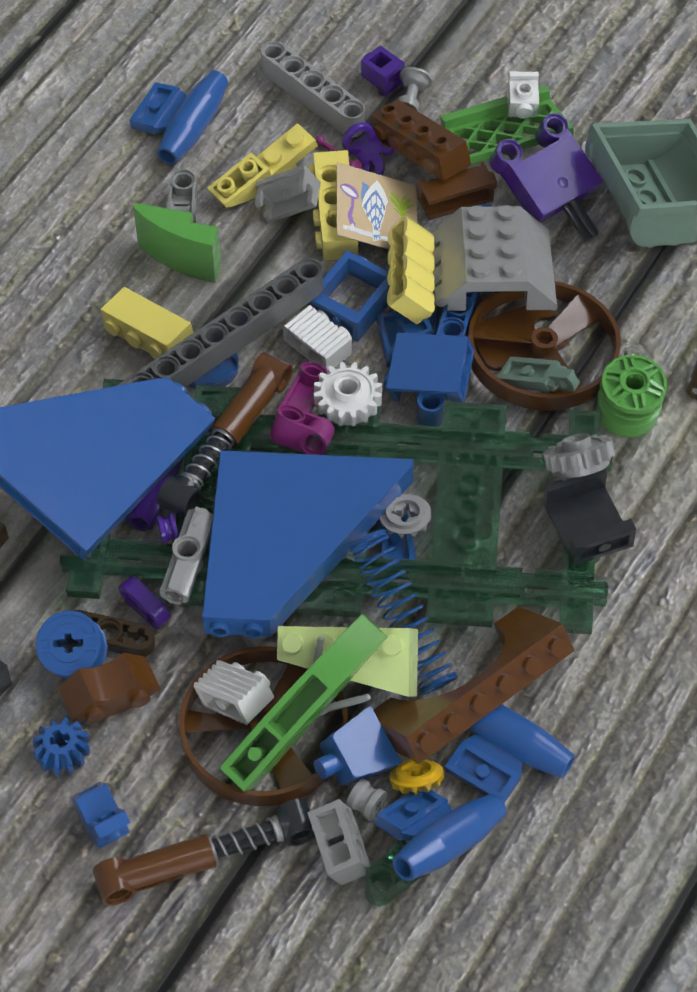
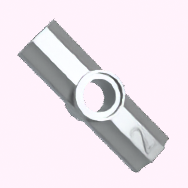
(184, 570)

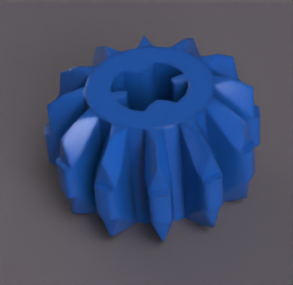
(48, 742)

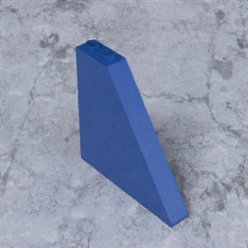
(96, 454)
(285, 528)

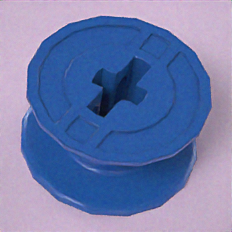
(60, 631)

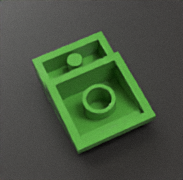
(178, 242)

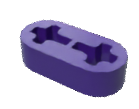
(144, 602)

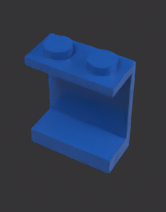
(429, 365)

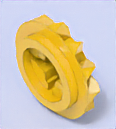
(416, 777)

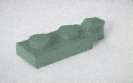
(538, 374)

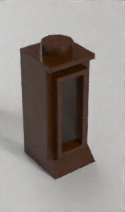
(463, 189)

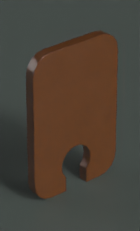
(517, 322)

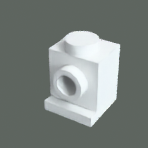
(523, 94)

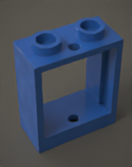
(355, 322)

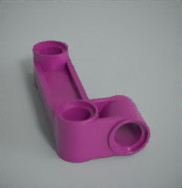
(295, 423)

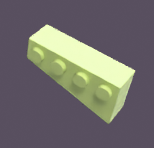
(389, 668)

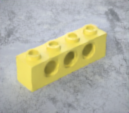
(325, 170)

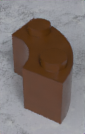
(109, 688)

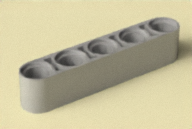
(311, 87)

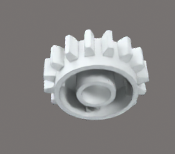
(348, 394)

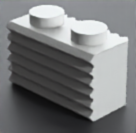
(318, 338)
(234, 691)

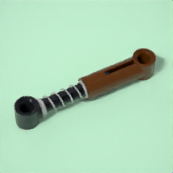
(266, 378)
(122, 878)

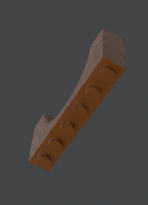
(426, 725)

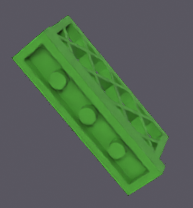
(490, 121)

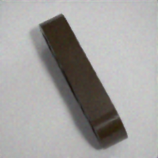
(133, 629)

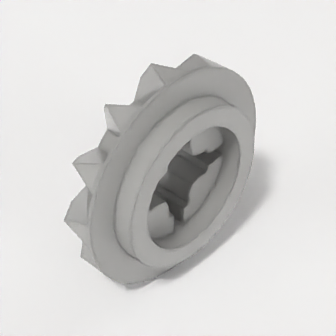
(419, 515)

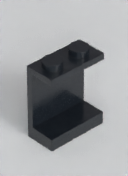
(587, 518)

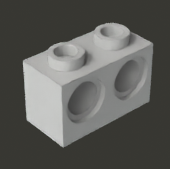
(339, 841)

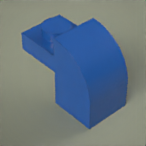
(101, 814)

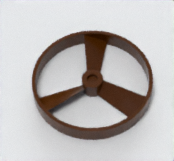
(578, 315)
(290, 772)

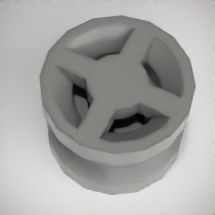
(366, 799)

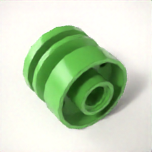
(631, 395)

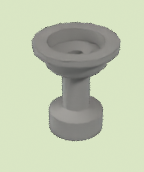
(415, 81)

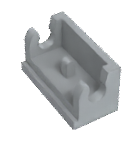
(287, 193)

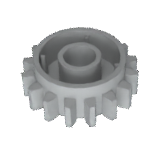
(579, 455)

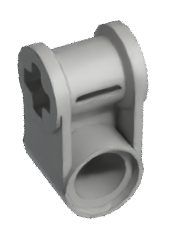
(183, 192)

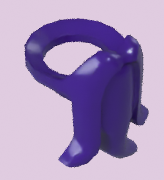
(367, 149)

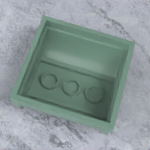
(650, 176)

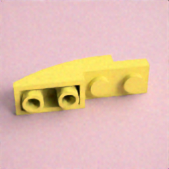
(240, 181)

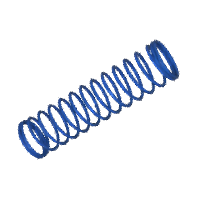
(361, 546)

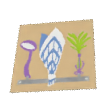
(371, 204)

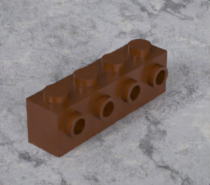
(421, 140)

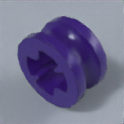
(167, 528)

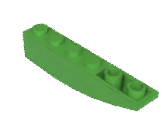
(302, 704)

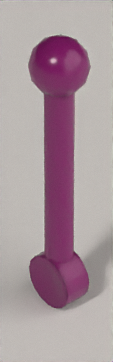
(321, 142)

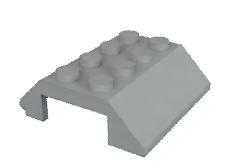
(493, 252)

